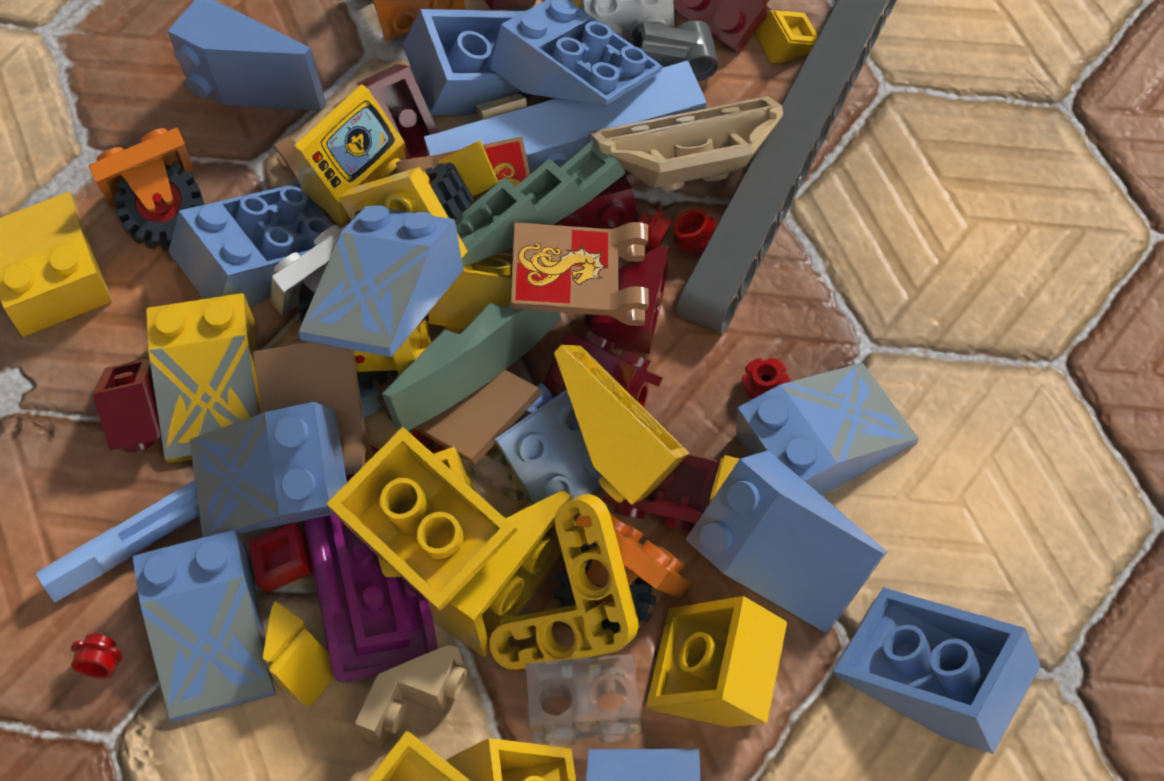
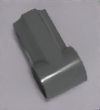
(672, 45)

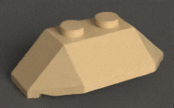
(691, 143)

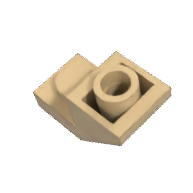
(424, 680)

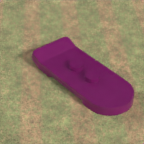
(365, 617)

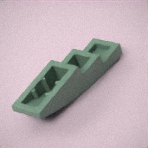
(539, 199)
(464, 362)

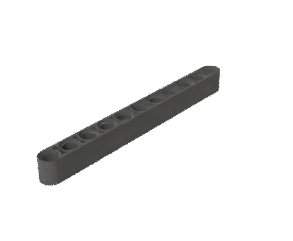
(781, 164)

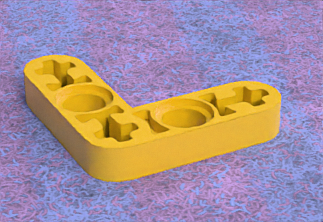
(585, 616)

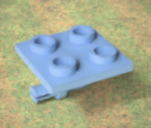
(549, 449)

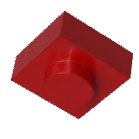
(280, 557)

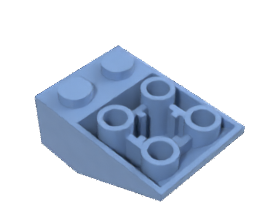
(568, 55)
(240, 240)

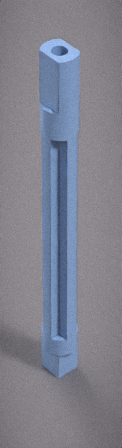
(138, 532)

